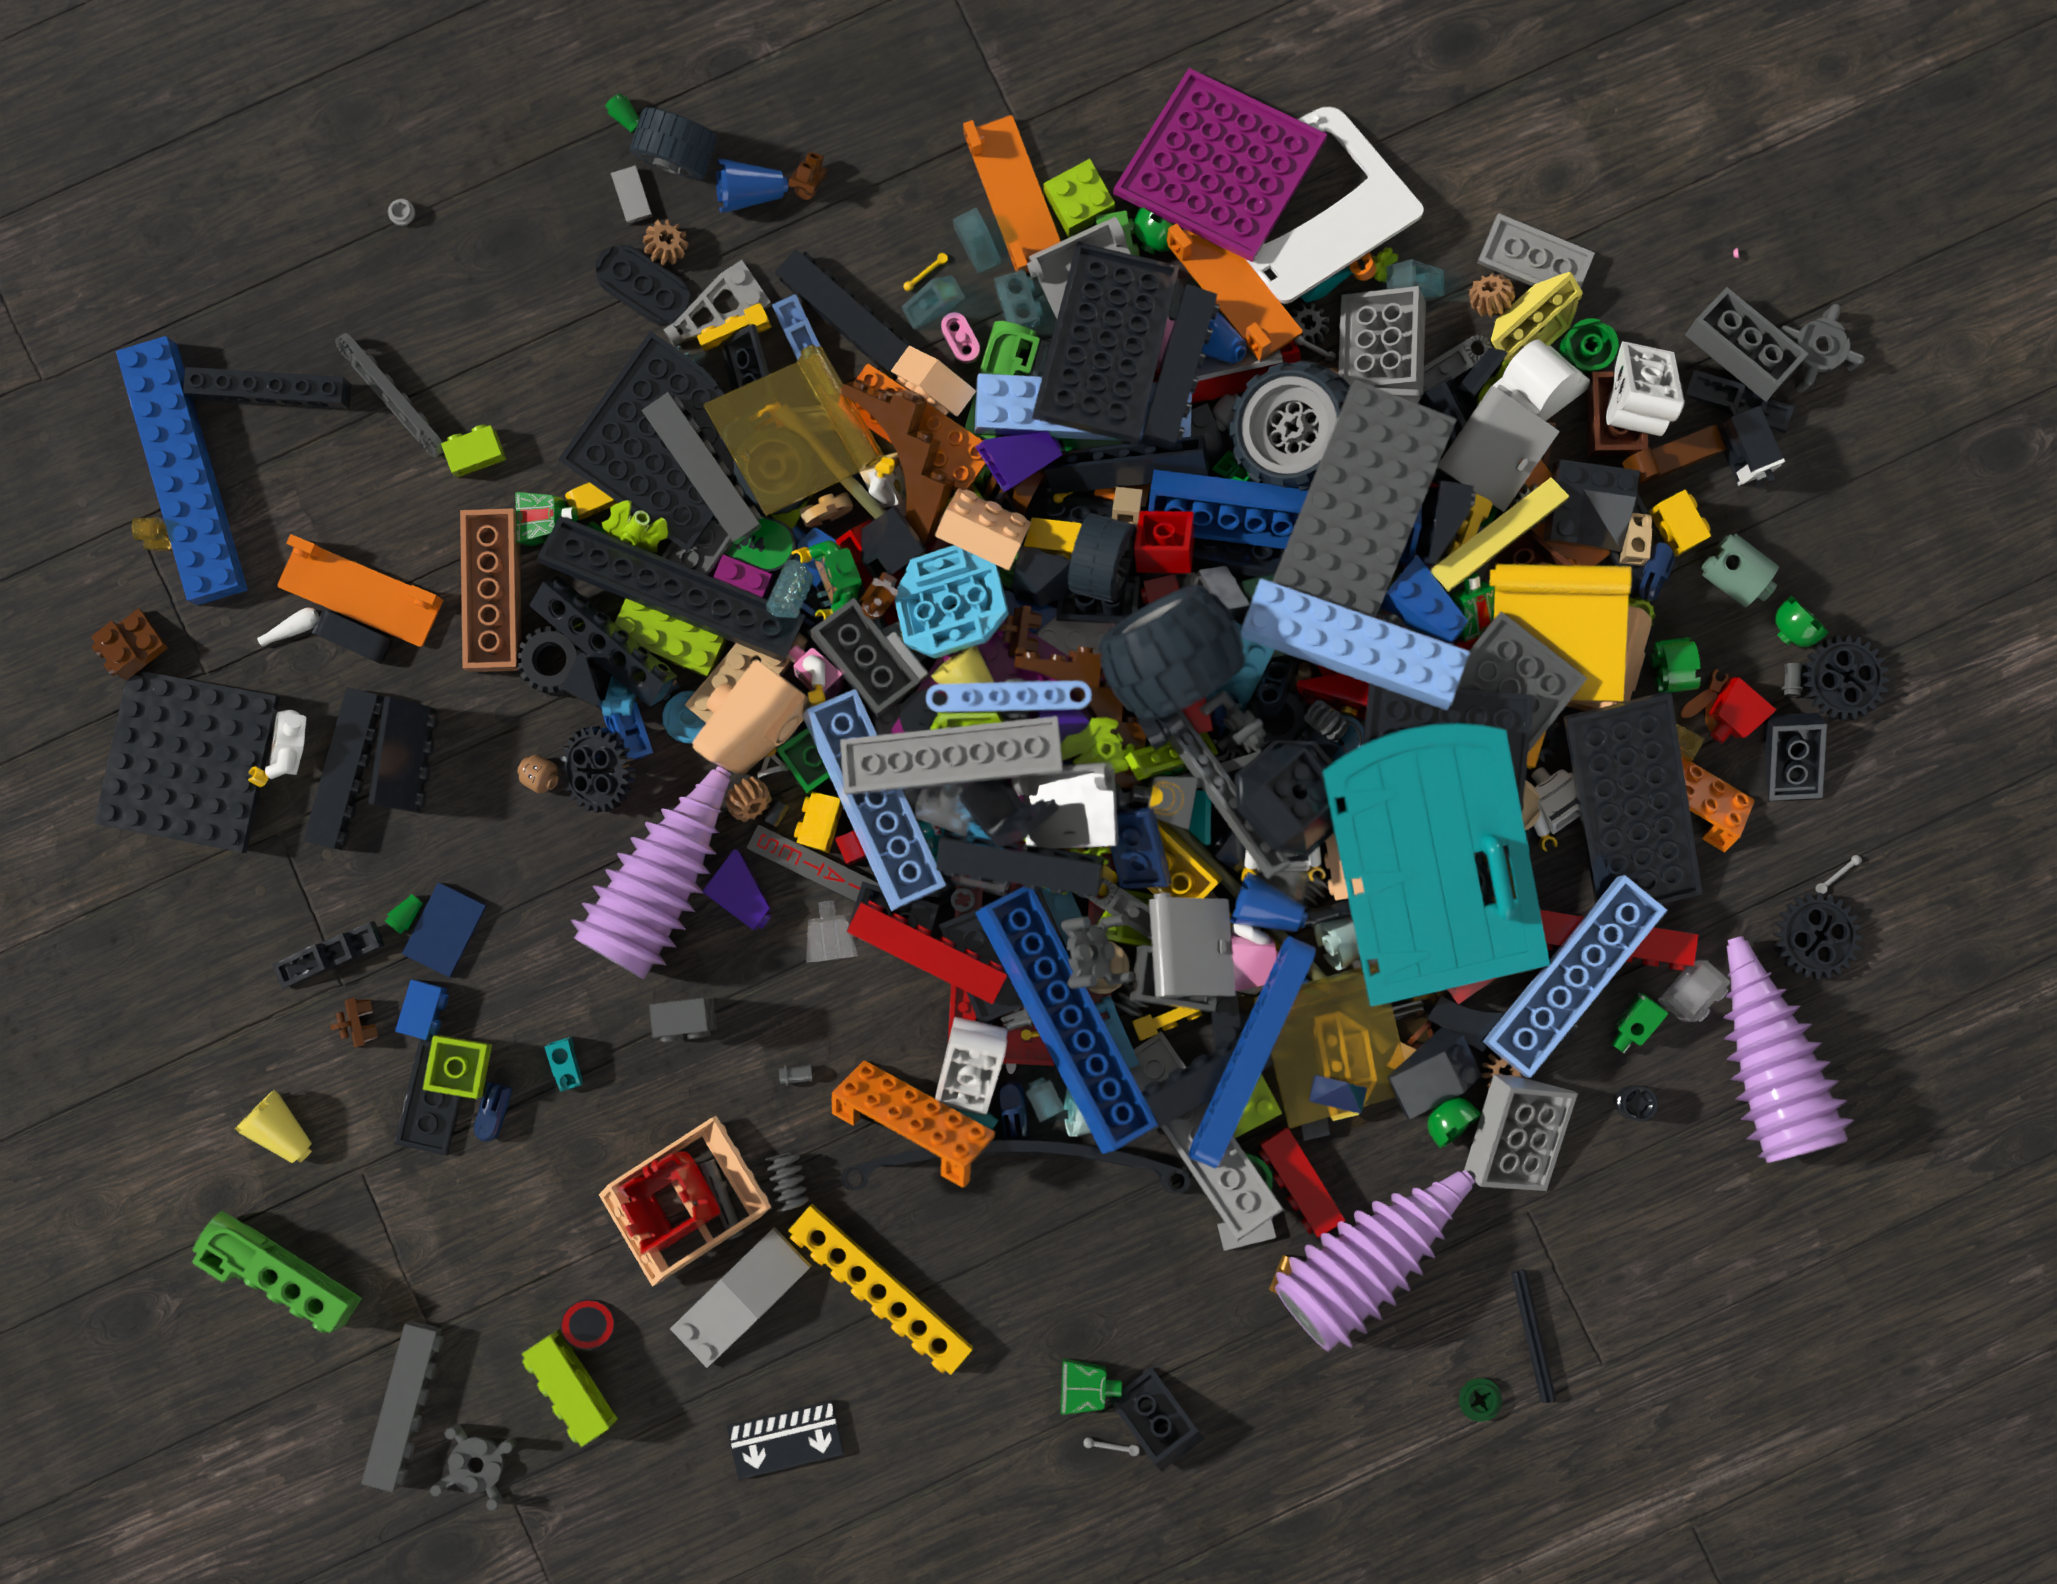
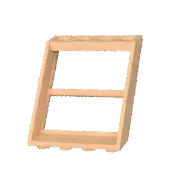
(735, 1170)

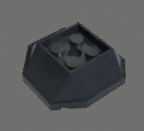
(1268, 802)

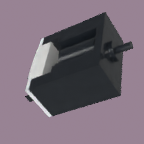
(1750, 446)

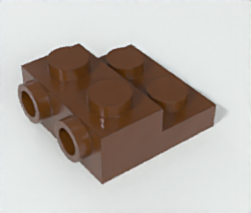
(128, 644)

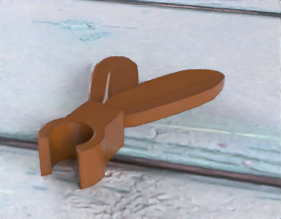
(1705, 700)

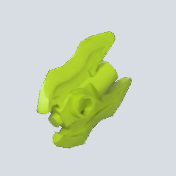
(635, 528)
(1097, 745)

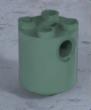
(1750, 575)

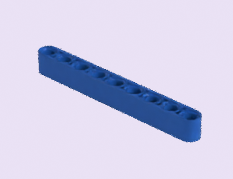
(1251, 1052)

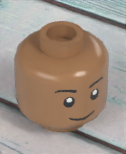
(538, 773)

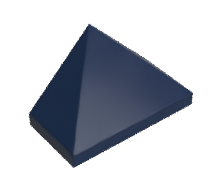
(1337, 1094)

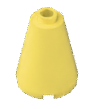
(963, 669)
(276, 1129)

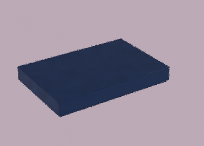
(1140, 851)
(444, 929)

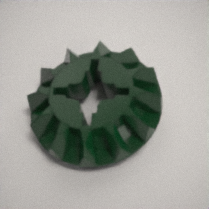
(1492, 1401)

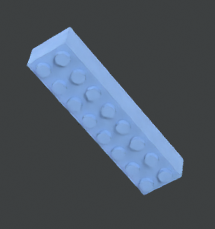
(1007, 404)
(1354, 644)
(878, 818)
(1574, 976)

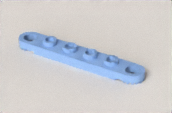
(1008, 696)

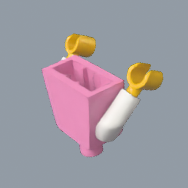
(816, 674)
(1252, 957)

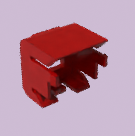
(647, 1215)

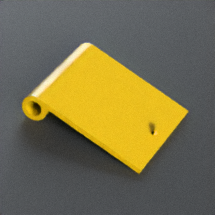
(1575, 615)

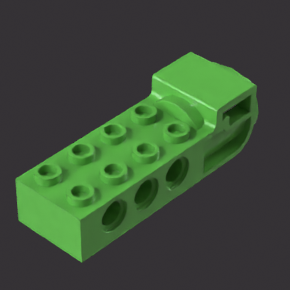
(1003, 358)
(238, 1251)

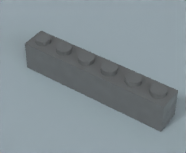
(702, 468)
(402, 1406)

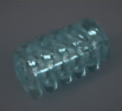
(790, 590)

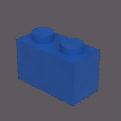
(422, 1010)

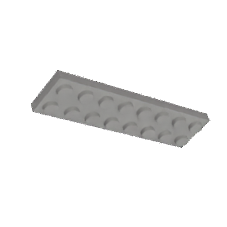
(951, 755)
(1231, 1186)

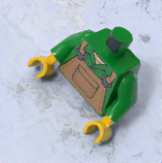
(836, 572)

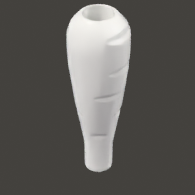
(295, 624)

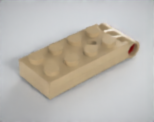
(731, 670)

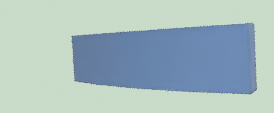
(795, 324)

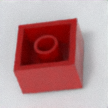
(1164, 542)

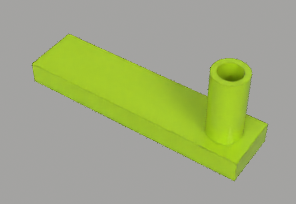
(1148, 762)

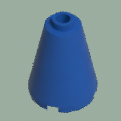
(747, 185)
(1224, 342)
(1266, 906)

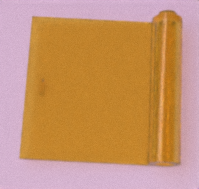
(795, 431)
(1335, 1037)

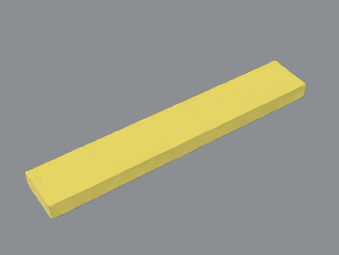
(1499, 534)

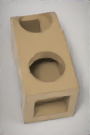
(1638, 540)

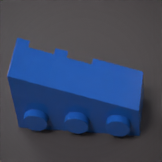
(1424, 604)

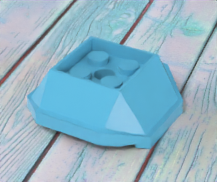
(934, 585)

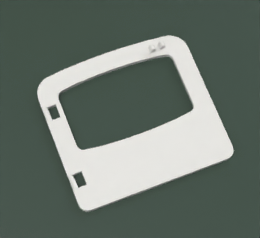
(1345, 230)

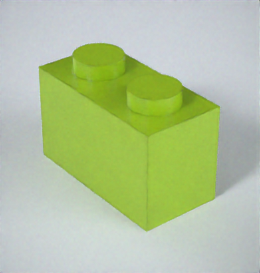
(473, 450)

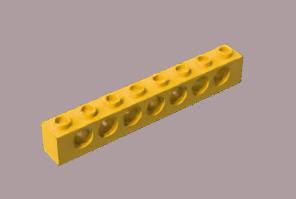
(944, 1360)

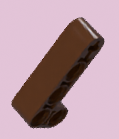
(1676, 454)

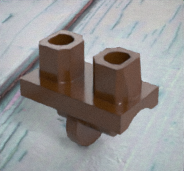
(808, 176)
(878, 596)
(1016, 631)
(359, 1033)

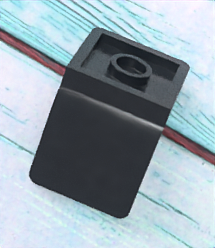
(1003, 813)

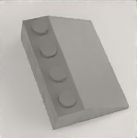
(1383, 338)
(1519, 1133)

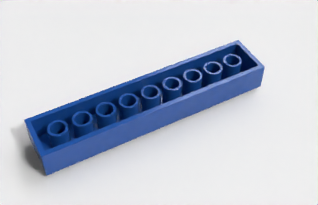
(181, 471)
(1241, 509)
(1066, 1020)

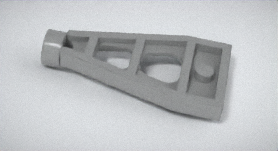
(743, 287)

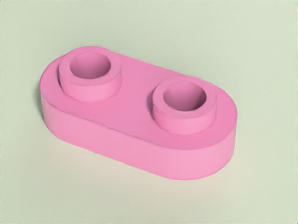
(962, 338)

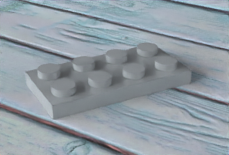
(1531, 253)

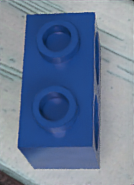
(632, 731)

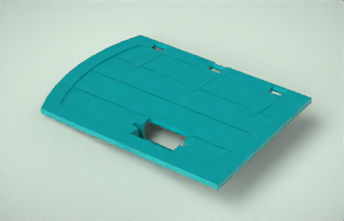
(1411, 834)

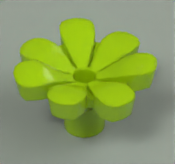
(1382, 261)

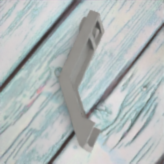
(740, 1297)

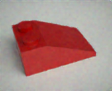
(1336, 691)

